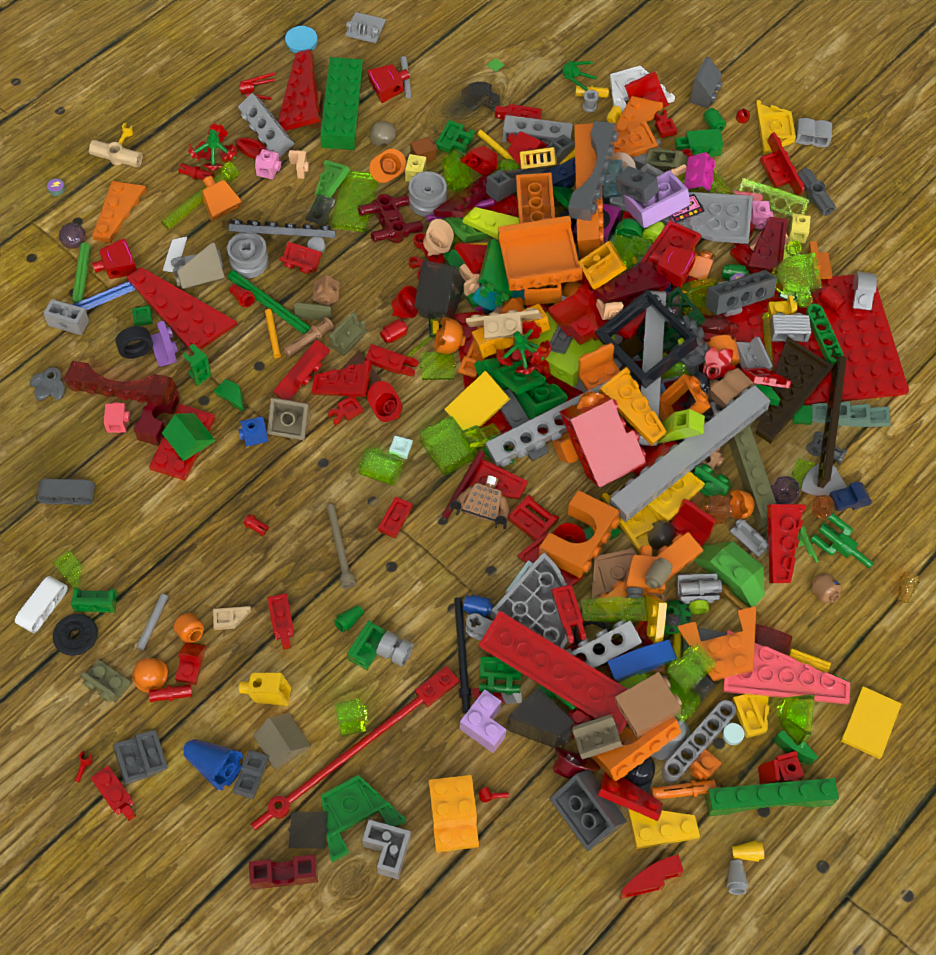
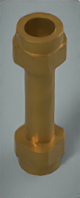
(727, 593)

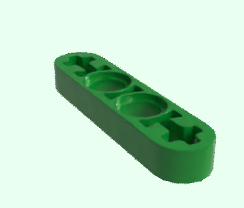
(825, 334)

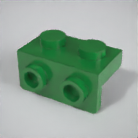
(714, 483)

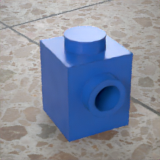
(253, 431)

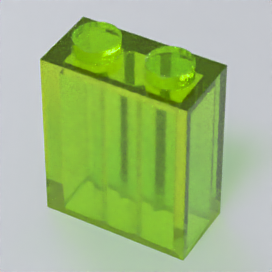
(447, 445)

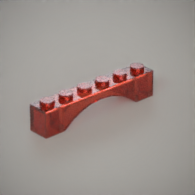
(152, 389)

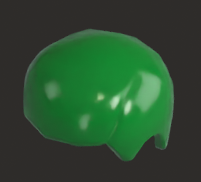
(628, 228)

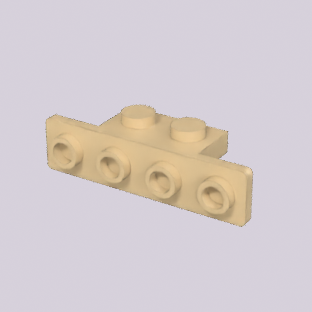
(503, 325)

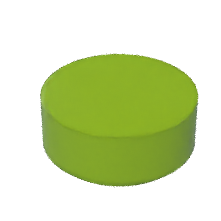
(699, 607)

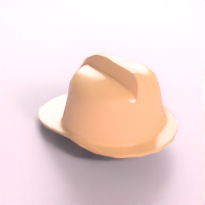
(438, 237)

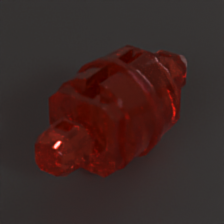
(718, 325)

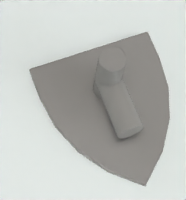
(809, 483)

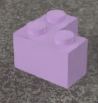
(479, 722)

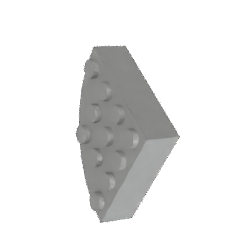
(532, 601)

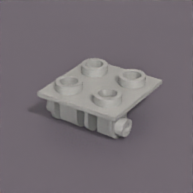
(365, 27)

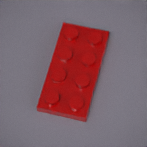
(167, 460)

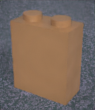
(648, 704)

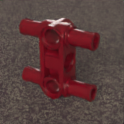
(392, 222)

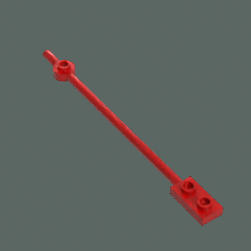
(426, 693)

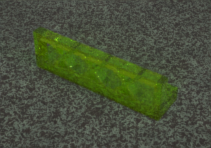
(776, 192)

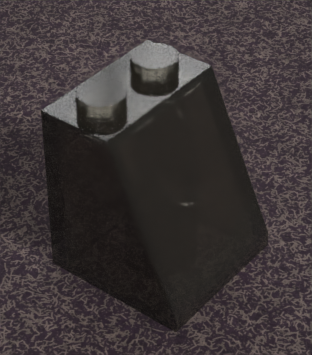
(438, 290)
(541, 721)

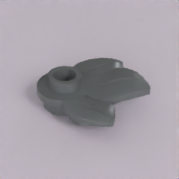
(46, 386)

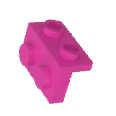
(699, 171)

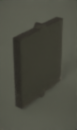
(308, 830)

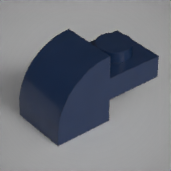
(851, 497)

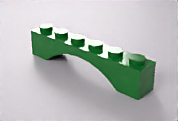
(796, 793)

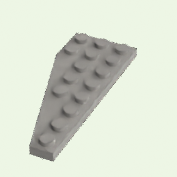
(724, 219)

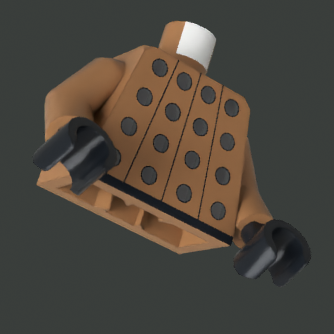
(483, 502)

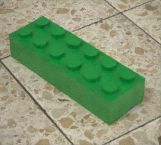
(341, 103)

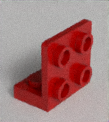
(647, 88)
(693, 520)

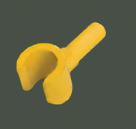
(126, 133)

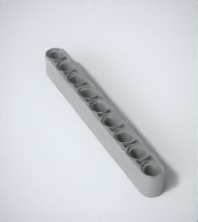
(652, 355)

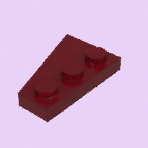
(770, 245)

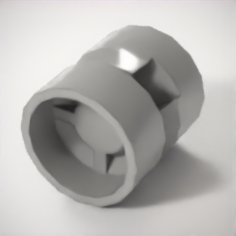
(394, 648)

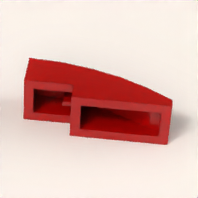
(653, 877)

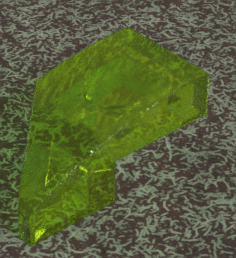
(69, 568)

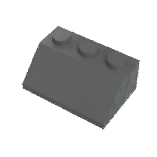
(585, 812)

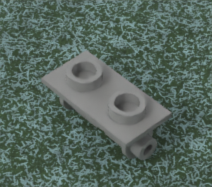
(750, 537)

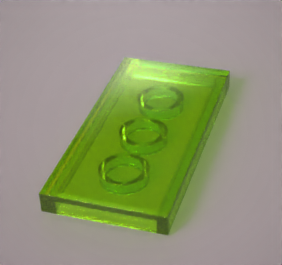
(355, 190)

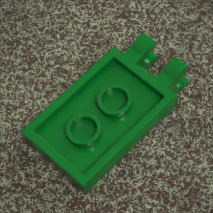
(493, 274)

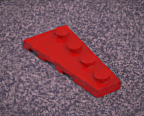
(783, 532)

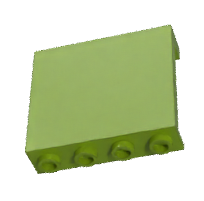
(565, 365)

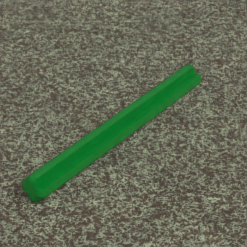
(269, 302)

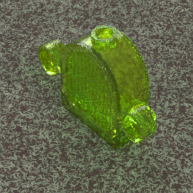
(798, 274)

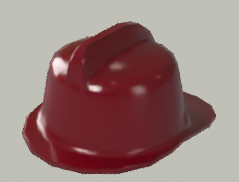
(570, 763)

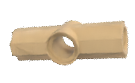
(115, 153)

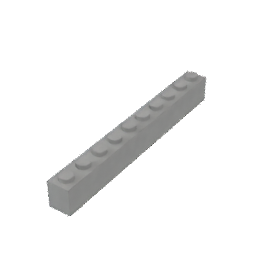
(689, 453)

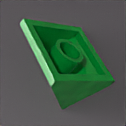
(187, 435)

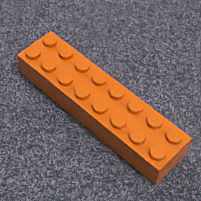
(534, 204)
(589, 233)

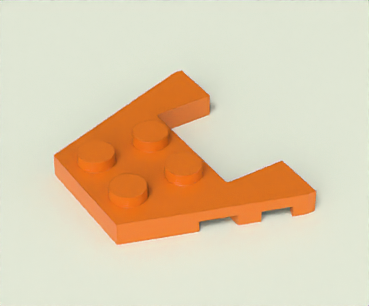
(731, 652)

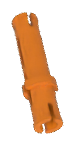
(680, 790)

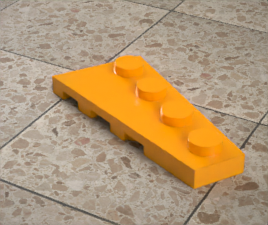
(634, 406)

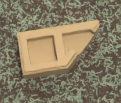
(229, 617)

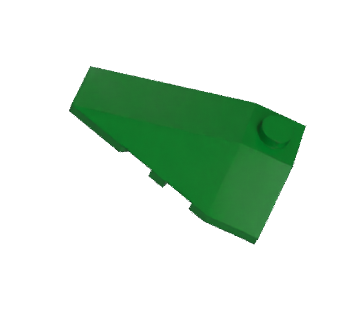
(540, 399)

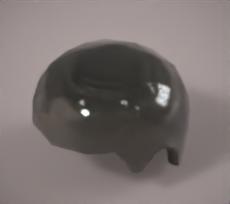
(661, 534)

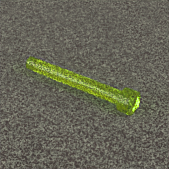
(229, 172)

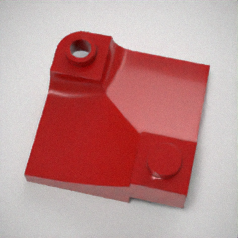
(579, 315)

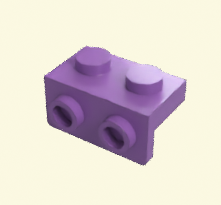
(162, 345)

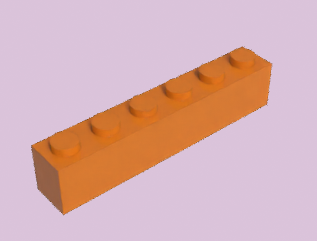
(679, 554)

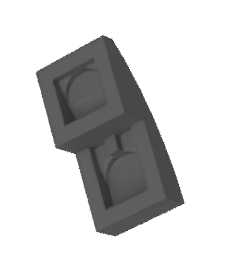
(251, 774)

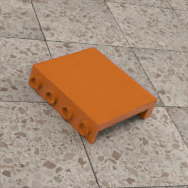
(539, 253)

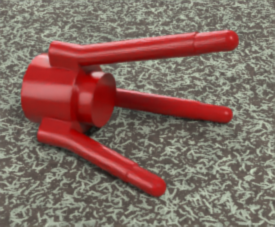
(247, 86)

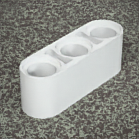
(41, 604)

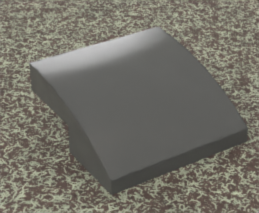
(140, 757)

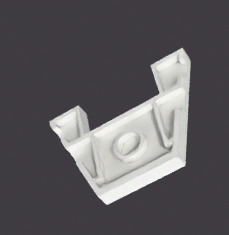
(622, 78)

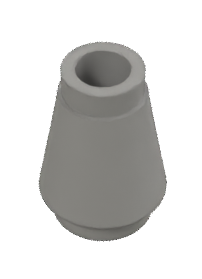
(737, 879)

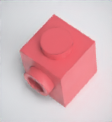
(116, 417)

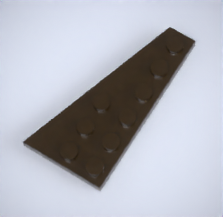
(806, 373)

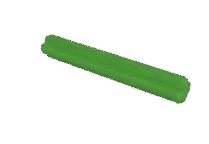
(81, 272)

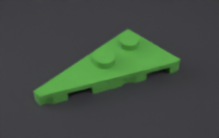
(331, 178)

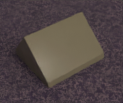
(288, 418)
(281, 739)

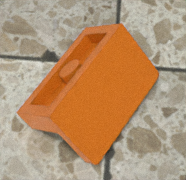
(822, 260)

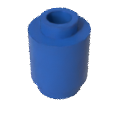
(477, 605)

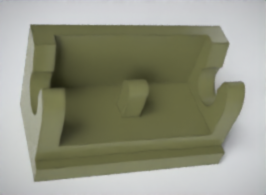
(347, 334)

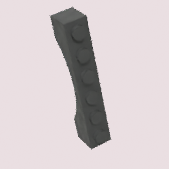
(503, 183)
(584, 199)

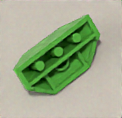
(735, 570)

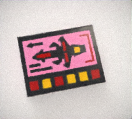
(693, 209)

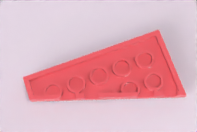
(784, 677)

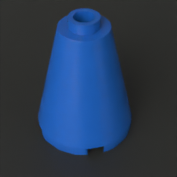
(214, 762)

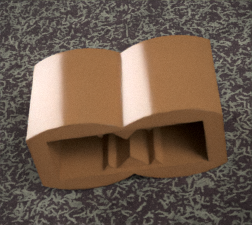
(729, 387)

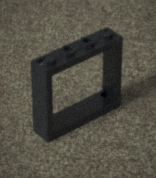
(628, 314)

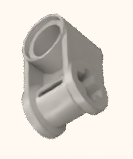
(481, 627)

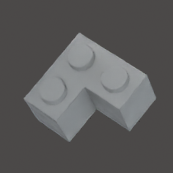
(391, 843)

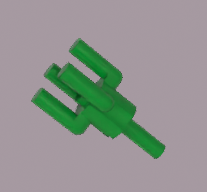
(840, 542)

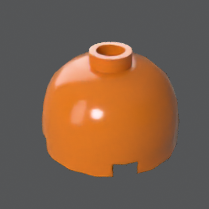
(449, 336)

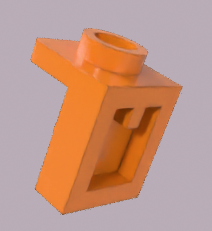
(704, 766)

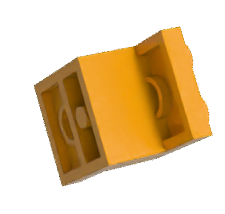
(602, 265)
(453, 813)

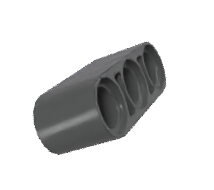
(65, 491)

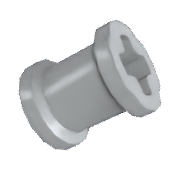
(590, 98)

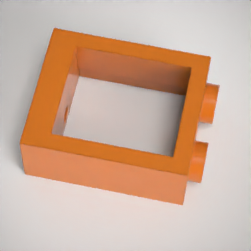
(676, 390)

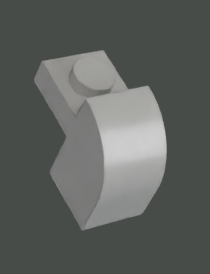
(864, 286)

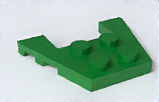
(350, 805)

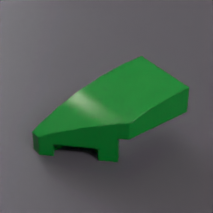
(230, 392)

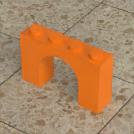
(577, 557)
(625, 758)

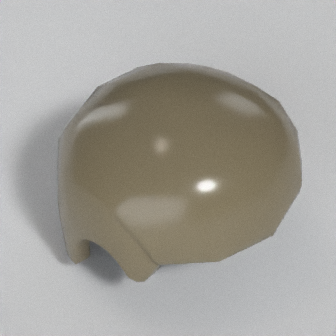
(382, 133)

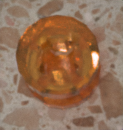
(823, 501)

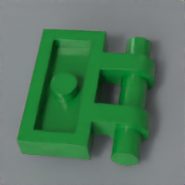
(450, 135)
(494, 668)

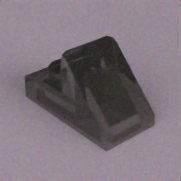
(320, 210)

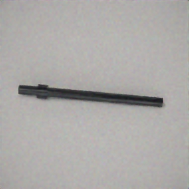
(465, 690)

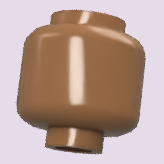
(826, 588)

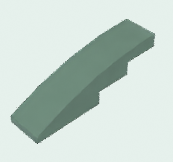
(854, 415)

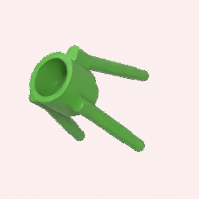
(805, 541)

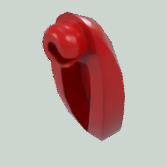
(249, 147)

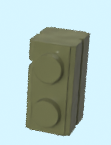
(666, 159)

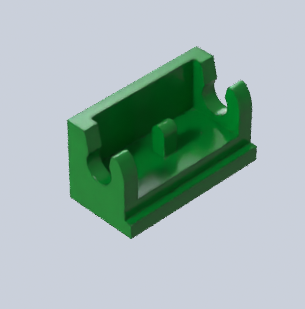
(199, 365)
(94, 601)
(365, 646)

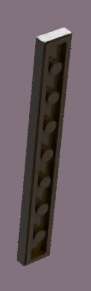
(831, 422)

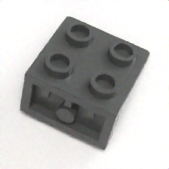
(696, 356)

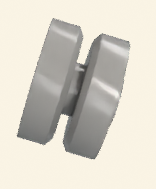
(427, 192)
(248, 254)

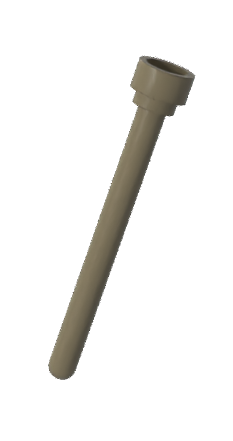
(346, 580)

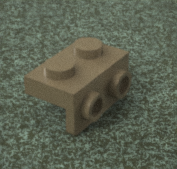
(597, 736)

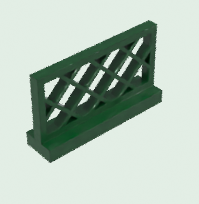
(670, 335)

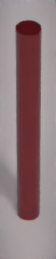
(465, 481)

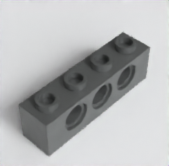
(741, 292)

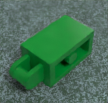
(701, 141)

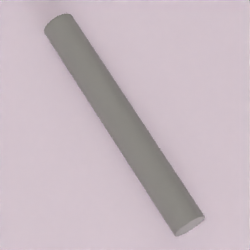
(407, 88)
(152, 622)

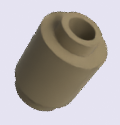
(658, 573)

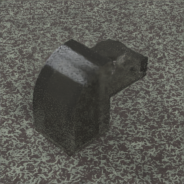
(478, 94)

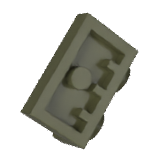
(106, 681)

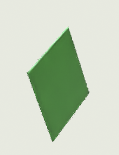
(495, 64)

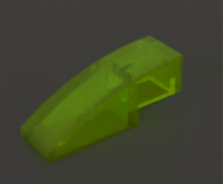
(615, 609)

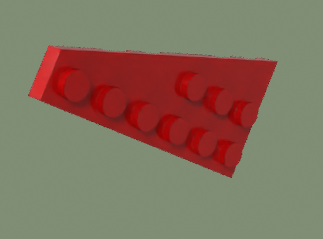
(301, 94)
(184, 314)

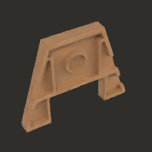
(609, 570)

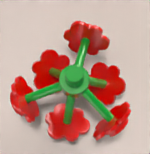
(207, 150)
(523, 350)

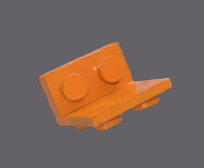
(597, 367)

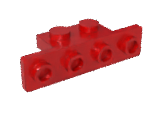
(779, 167)
(302, 371)

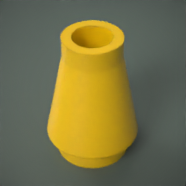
(749, 851)

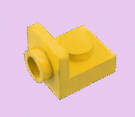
(787, 307)

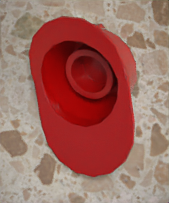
(404, 303)
(384, 401)

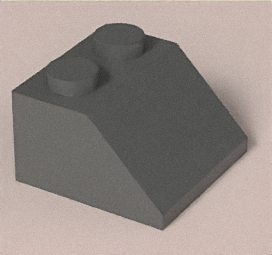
(706, 84)

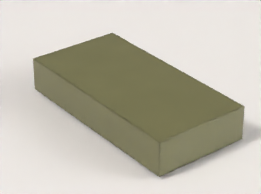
(312, 311)

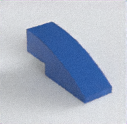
(642, 660)

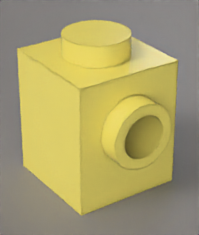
(415, 165)
(799, 227)

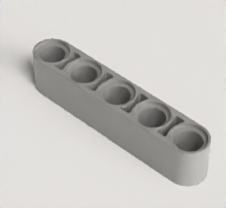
(703, 733)

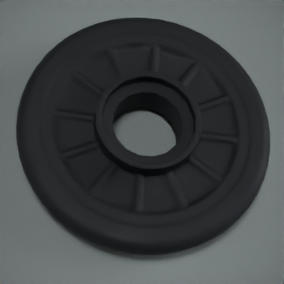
(77, 646)

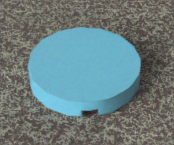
(301, 39)

